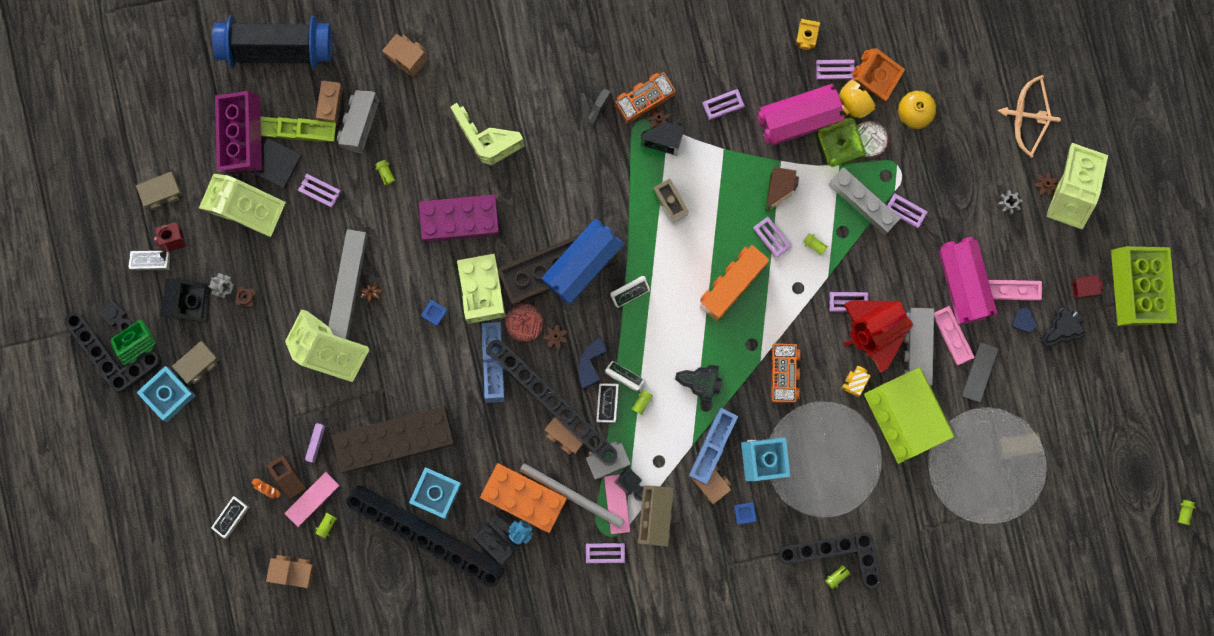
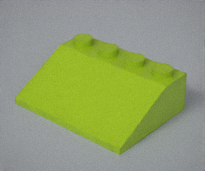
(1143, 286)
(909, 415)

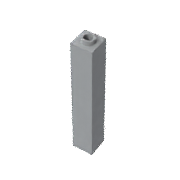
(347, 283)

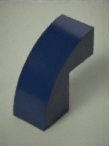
(586, 370)

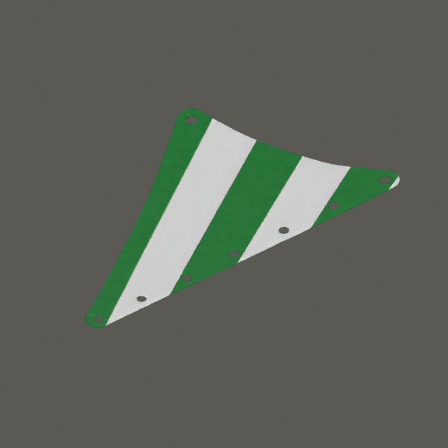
(683, 259)

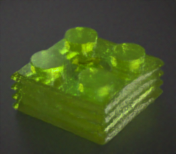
(831, 136)

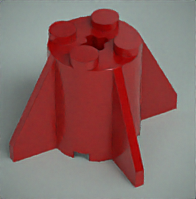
(878, 329)

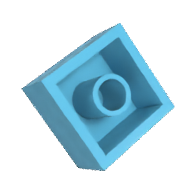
(166, 394)
(765, 459)
(435, 493)

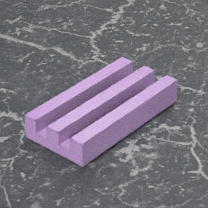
(834, 69)
(708, 110)
(305, 184)
(909, 213)
(781, 250)
(843, 294)
(315, 443)
(622, 553)

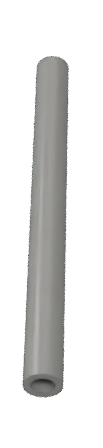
(572, 495)

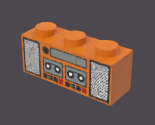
(644, 97)
(785, 373)

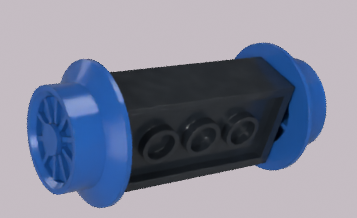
(272, 42)

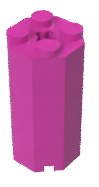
(800, 115)
(967, 281)

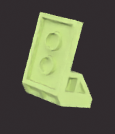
(501, 142)
(1078, 187)
(242, 204)
(481, 289)
(317, 348)

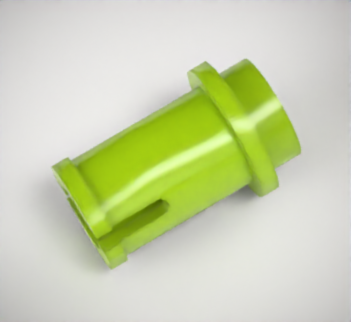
(384, 171)
(815, 244)
(642, 402)
(1186, 512)
(325, 526)
(833, 580)

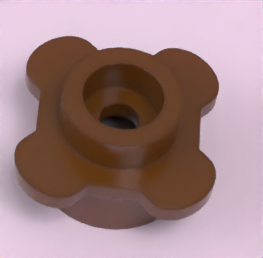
(241, 292)

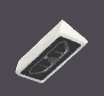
(149, 260)
(630, 291)
(624, 376)
(607, 403)
(230, 517)

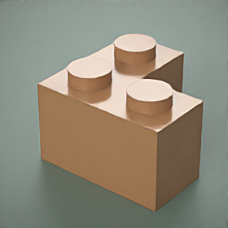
(405, 54)
(289, 572)

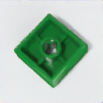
(133, 342)

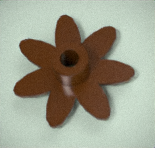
(655, 121)
(1048, 188)
(370, 292)
(552, 333)

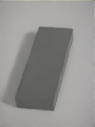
(979, 372)

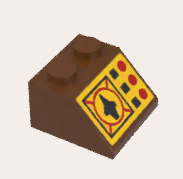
(781, 186)

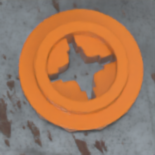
(266, 489)

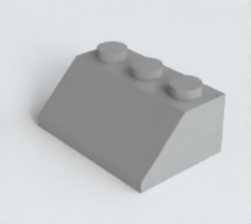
(358, 121)

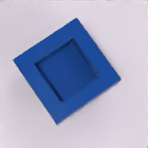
(434, 313)
(745, 513)

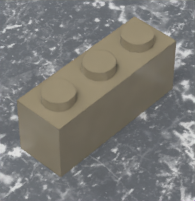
(655, 515)

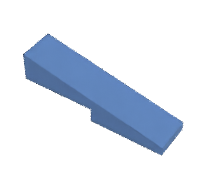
(492, 371)
(713, 446)

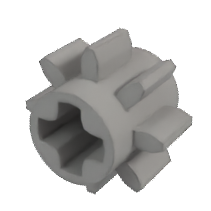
(1013, 198)
(221, 285)

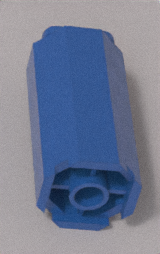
(582, 261)

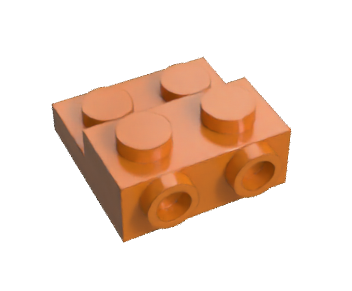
(877, 73)

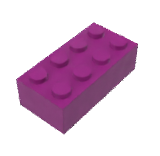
(238, 132)
(459, 218)

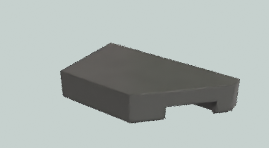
(598, 106)

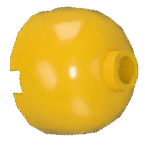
(855, 101)
(911, 115)

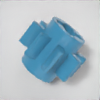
(520, 532)

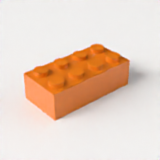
(734, 283)
(523, 498)

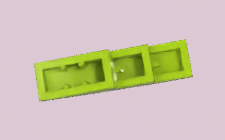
(297, 129)

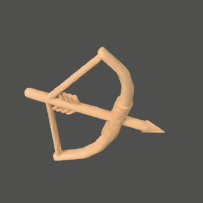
(1040, 116)

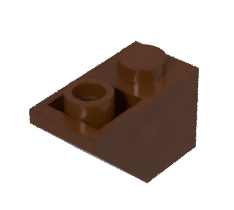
(286, 476)

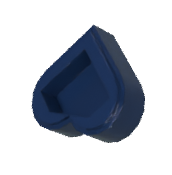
(1024, 321)

